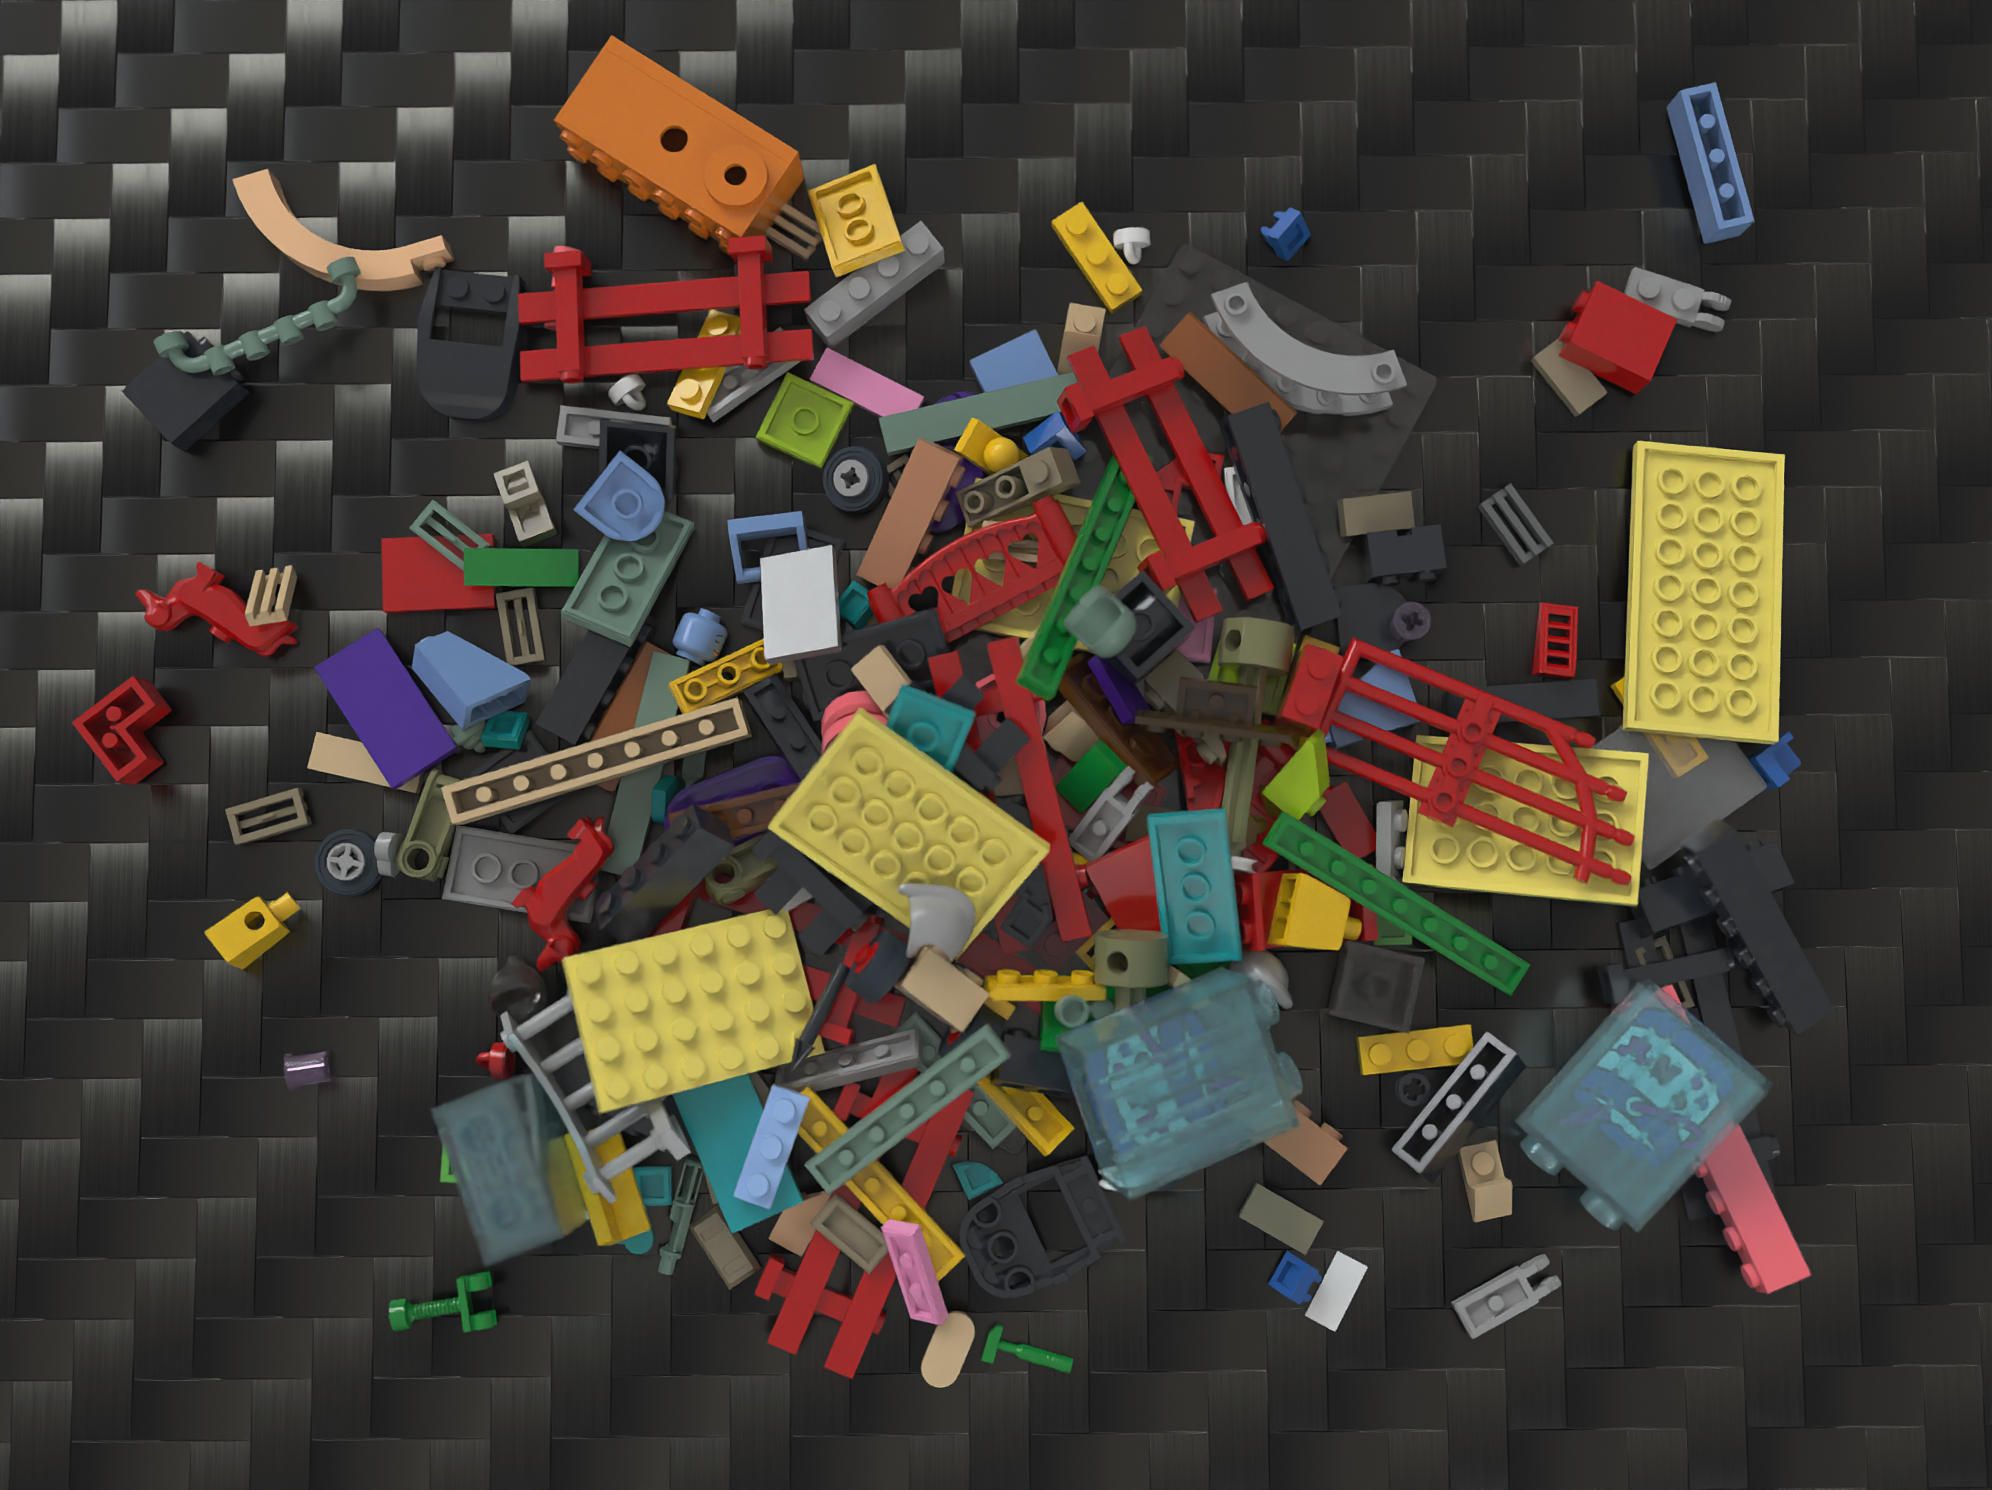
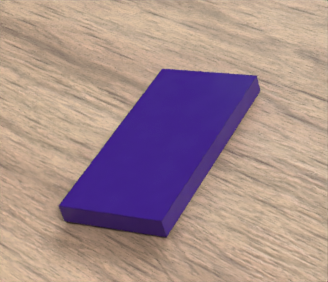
(386, 708)

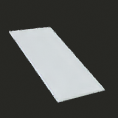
(1336, 1291)

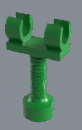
(403, 1313)

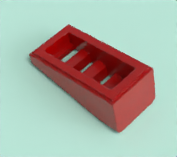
(1569, 655)

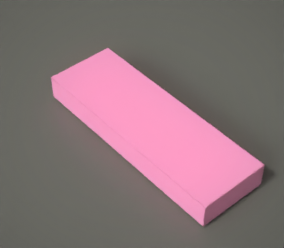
(863, 386)
(915, 1271)

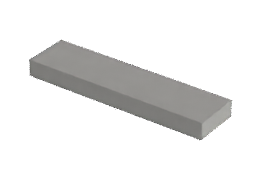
(854, 1062)

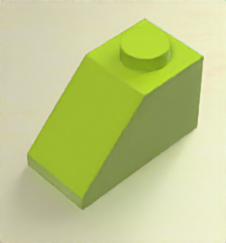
(1302, 780)

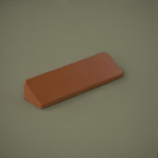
(1222, 370)
(625, 704)

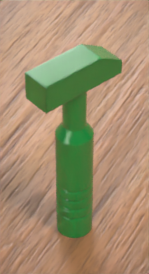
(1024, 1352)

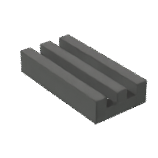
(1525, 514)

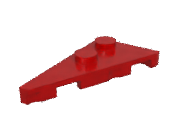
(1201, 781)

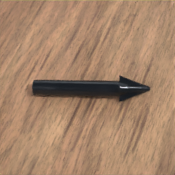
(804, 1045)

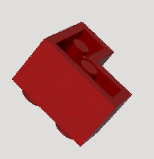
(117, 727)

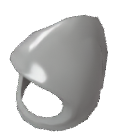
(938, 917)
(1269, 969)

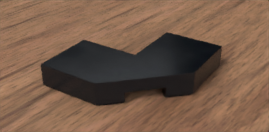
(1032, 911)

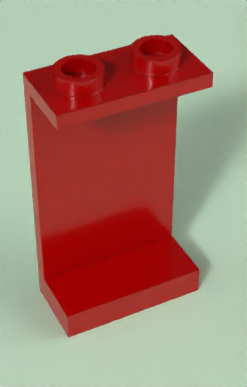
(1256, 906)

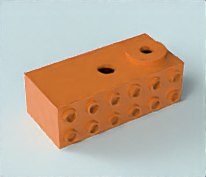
(678, 146)

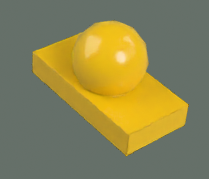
(987, 448)

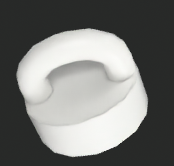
(1131, 241)
(626, 390)

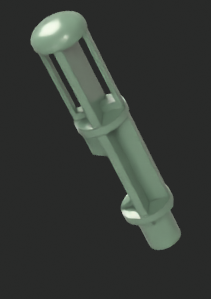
(681, 1215)

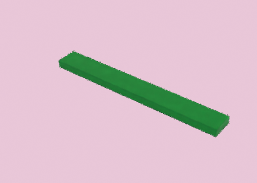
(1083, 571)
(1396, 903)

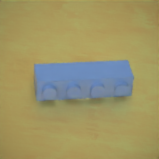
(1710, 163)

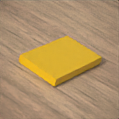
(855, 220)

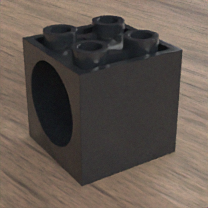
(1158, 631)

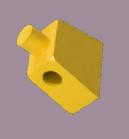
(1311, 915)
(238, 935)

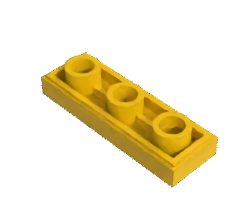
(708, 687)
(1043, 986)

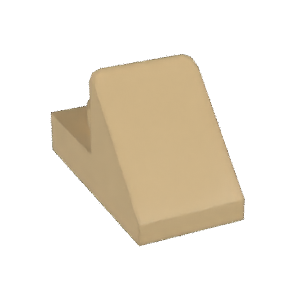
(1081, 332)
(1485, 1181)

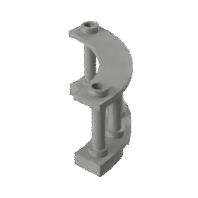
(1297, 372)
(598, 1176)

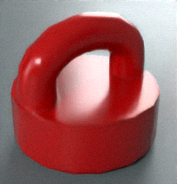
(499, 1061)

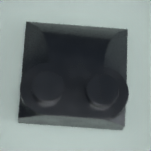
(646, 444)

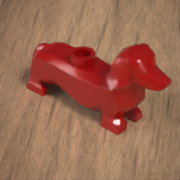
(218, 606)
(561, 887)

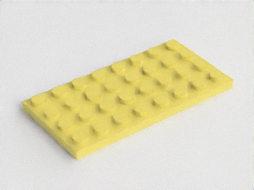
(1704, 593)

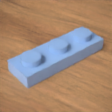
(771, 1146)

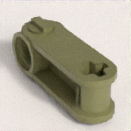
(429, 831)
(744, 868)

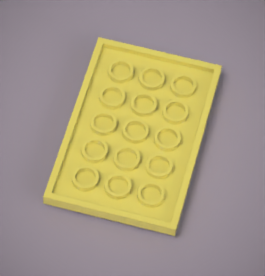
(896, 817)
(1487, 862)
(689, 1007)

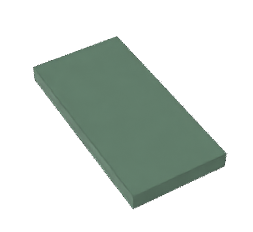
(626, 580)

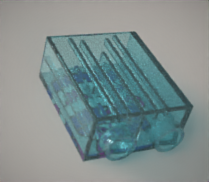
(1181, 1080)
(1640, 1107)
(512, 1166)

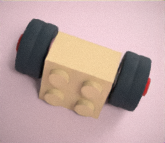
(930, 981)

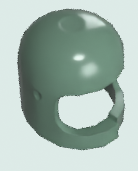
(1101, 622)

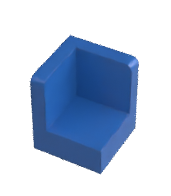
(1054, 433)
(1775, 761)

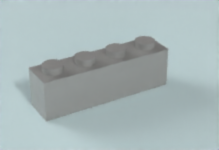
(874, 287)

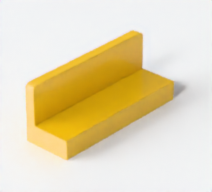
(624, 1216)

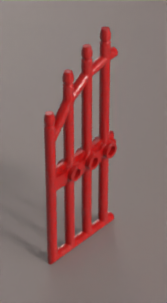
(1462, 756)

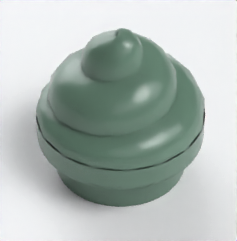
(470, 737)

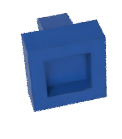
(1287, 233)
(1294, 1278)

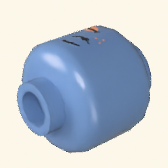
(700, 637)

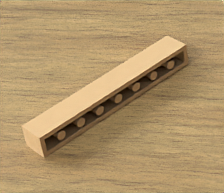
(596, 762)

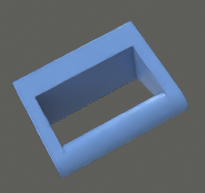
(763, 527)

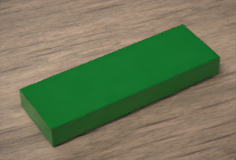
(520, 567)

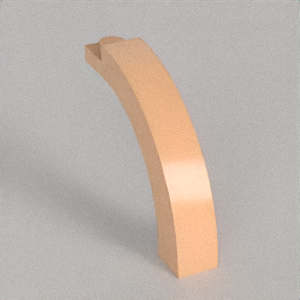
(379, 269)

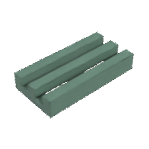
(426, 517)

